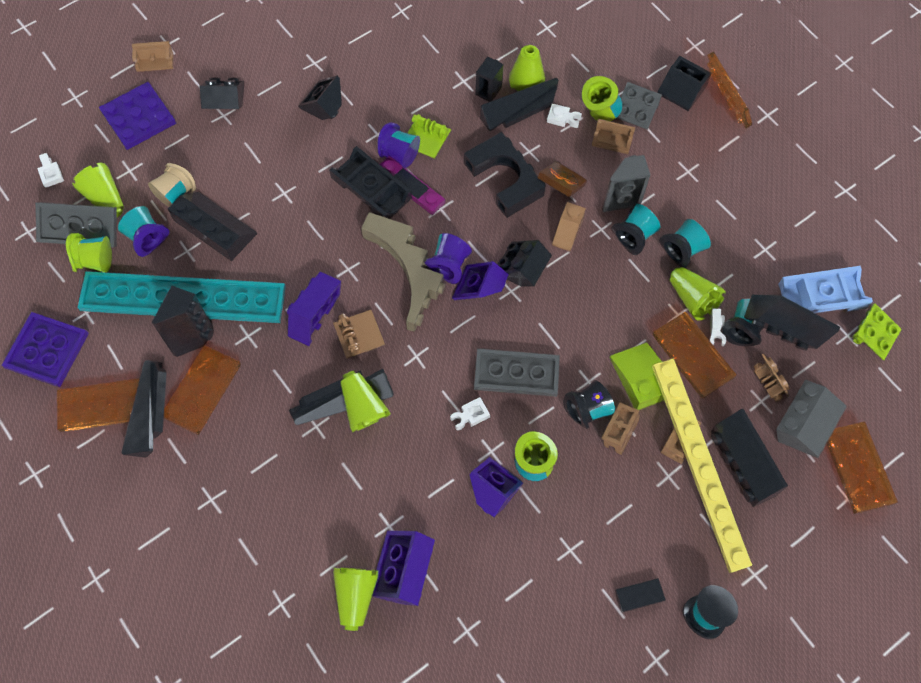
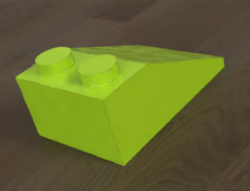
(637, 375)

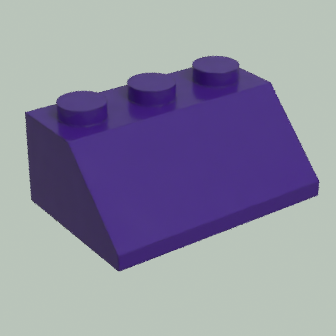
(403, 567)

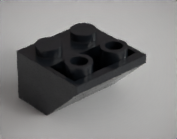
(684, 83)
(222, 94)
(524, 262)

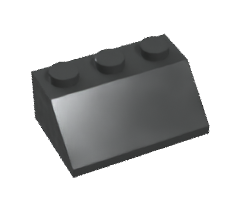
(627, 184)
(810, 419)

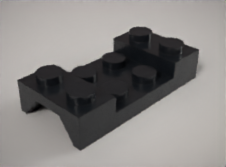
(372, 184)

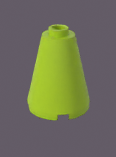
(527, 69)
(98, 187)
(696, 292)
(361, 402)
(354, 593)

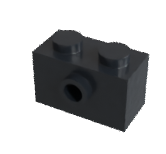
(489, 79)

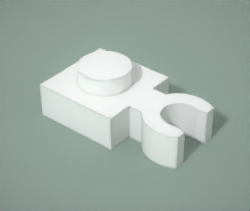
(560, 116)
(473, 412)

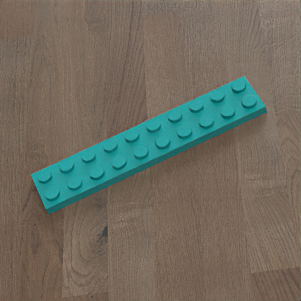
(217, 297)

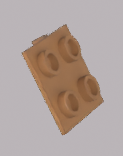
(358, 333)
(770, 368)

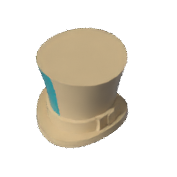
(172, 184)

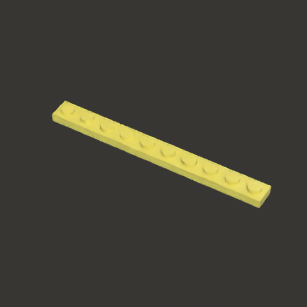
(701, 466)

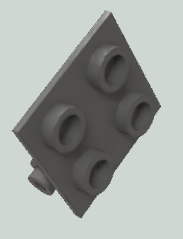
(638, 105)

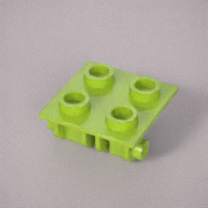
(431, 135)
(877, 331)

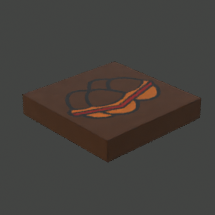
(562, 179)

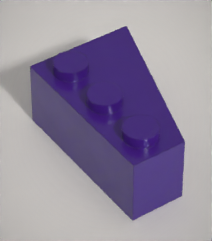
(311, 306)

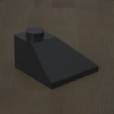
(323, 99)

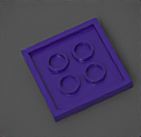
(137, 115)
(45, 349)

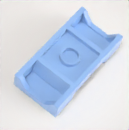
(826, 290)

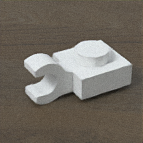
(50, 172)
(717, 322)

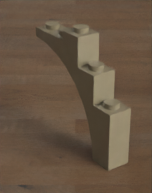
(398, 241)

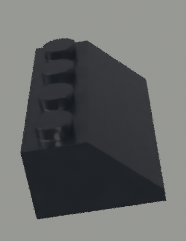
(211, 224)
(789, 321)
(182, 322)
(748, 458)

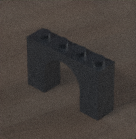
(500, 151)

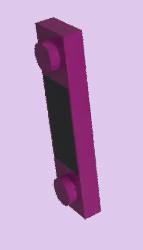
(421, 193)

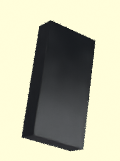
(640, 595)

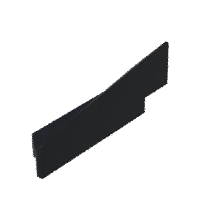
(518, 105)
(331, 401)
(147, 411)

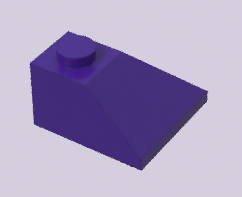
(480, 281)
(493, 486)

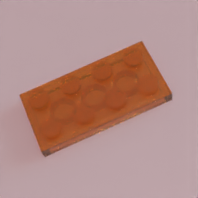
(728, 89)
(694, 355)
(201, 390)
(95, 405)
(860, 468)

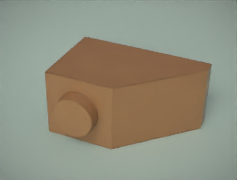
(569, 226)

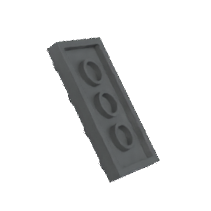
(59, 220)
(517, 372)

